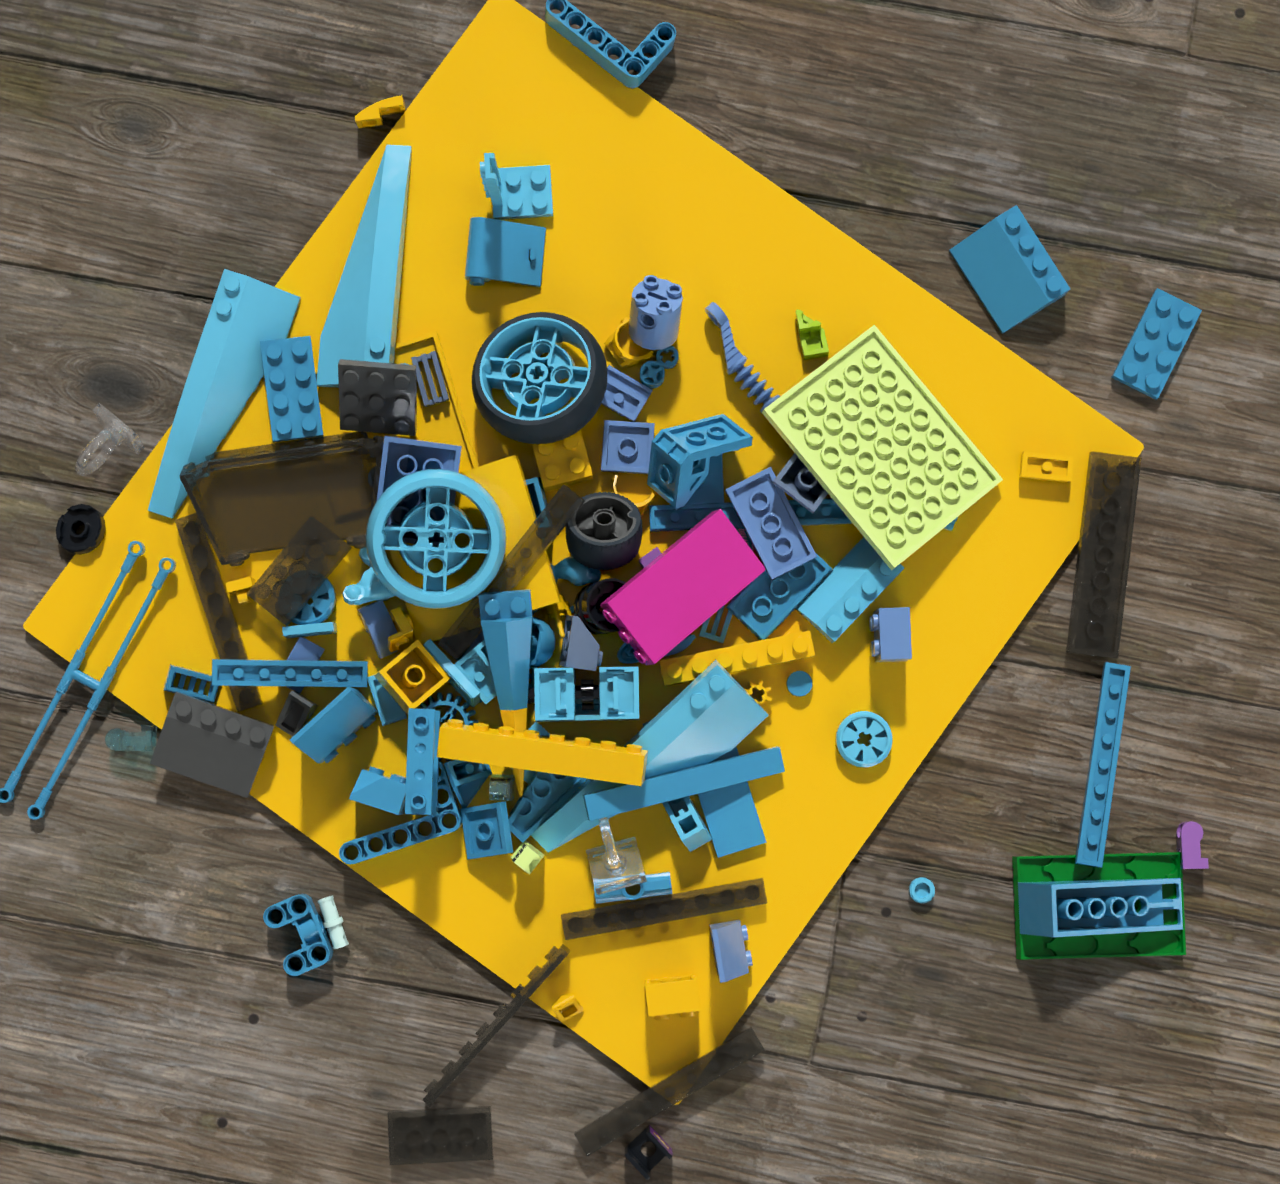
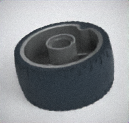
(604, 531)

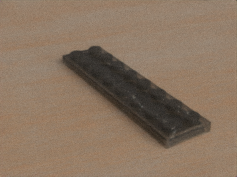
(1103, 555)

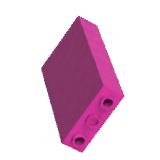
(682, 588)

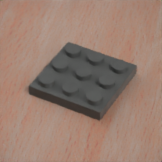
(377, 397)

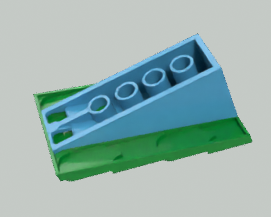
(1096, 912)

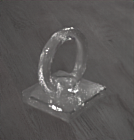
(115, 432)
(615, 863)

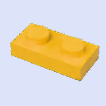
(1046, 467)

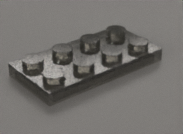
(299, 570)
(440, 1135)

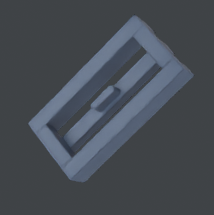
(424, 358)

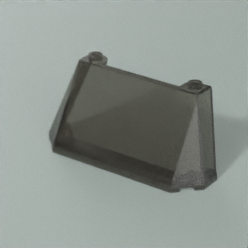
(267, 492)

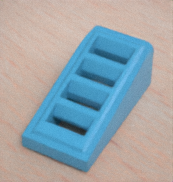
(168, 686)

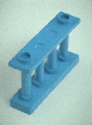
(422, 762)

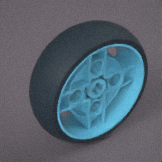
(534, 336)

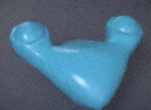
(368, 588)

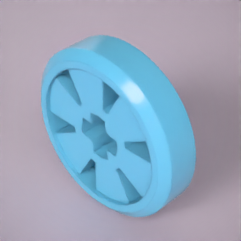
(860, 754)

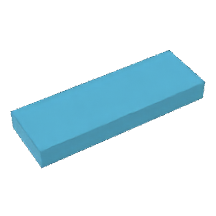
(458, 680)

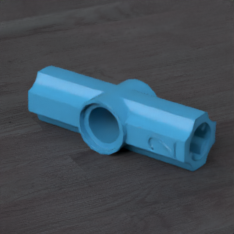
(656, 885)

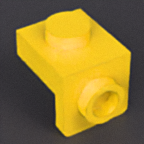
(404, 628)

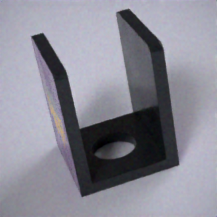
(643, 1163)

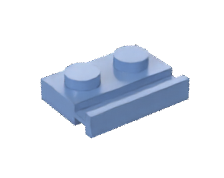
(625, 394)

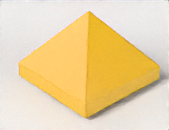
(567, 1007)

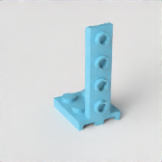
(517, 190)

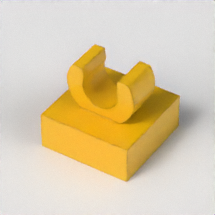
(241, 588)

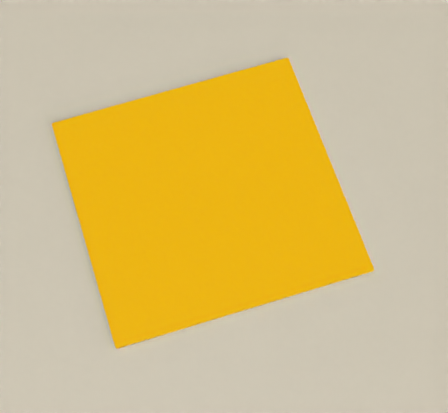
(629, 202)

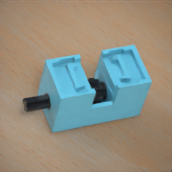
(560, 700)

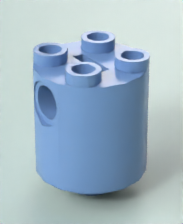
(655, 313)

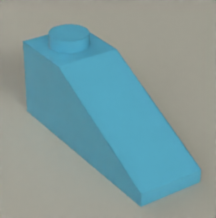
(687, 822)

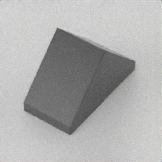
(295, 713)

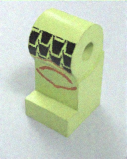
(527, 857)

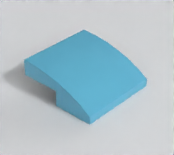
(477, 670)

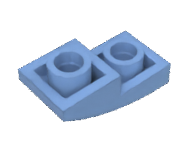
(379, 626)

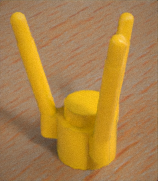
(557, 611)

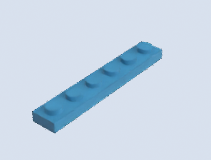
(289, 673)

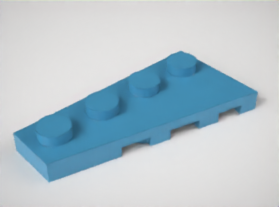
(540, 800)

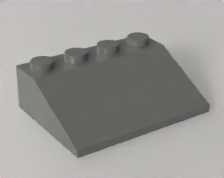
(211, 744)

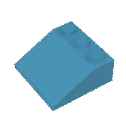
(335, 726)

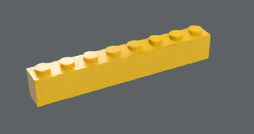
(542, 753)

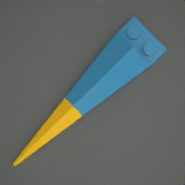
(507, 636)

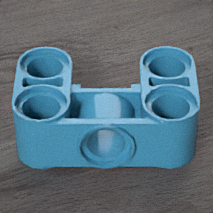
(309, 928)

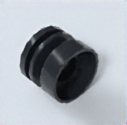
(588, 604)

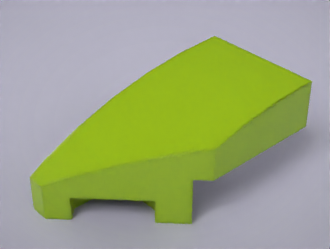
(811, 337)

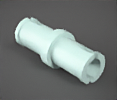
(333, 922)

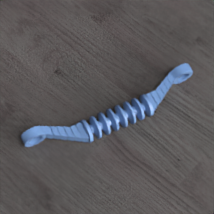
(735, 360)

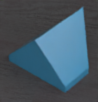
(466, 778)

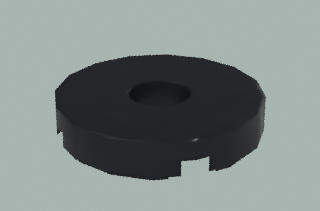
(89, 538)

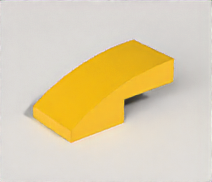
(373, 114)

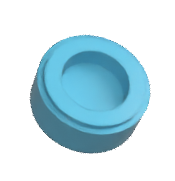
(921, 890)

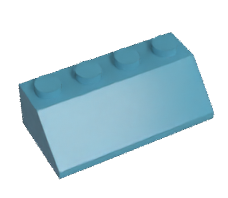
(847, 590)

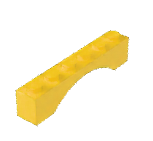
(738, 657)

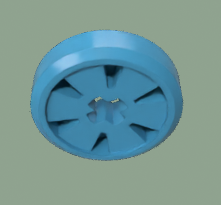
(321, 608)

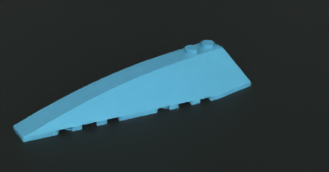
(368, 294)
(221, 377)
(689, 732)

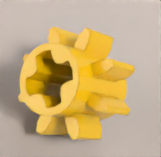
(759, 687)

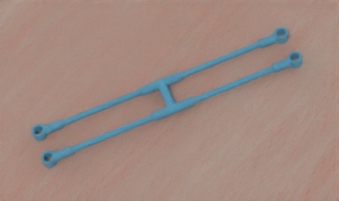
(99, 686)

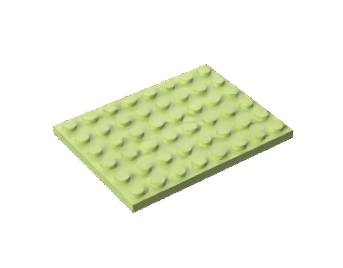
(882, 446)

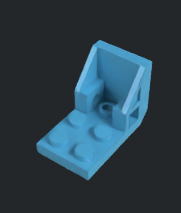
(675, 449)

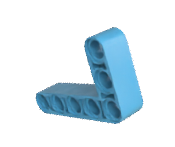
(609, 45)
(411, 828)

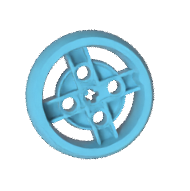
(418, 520)

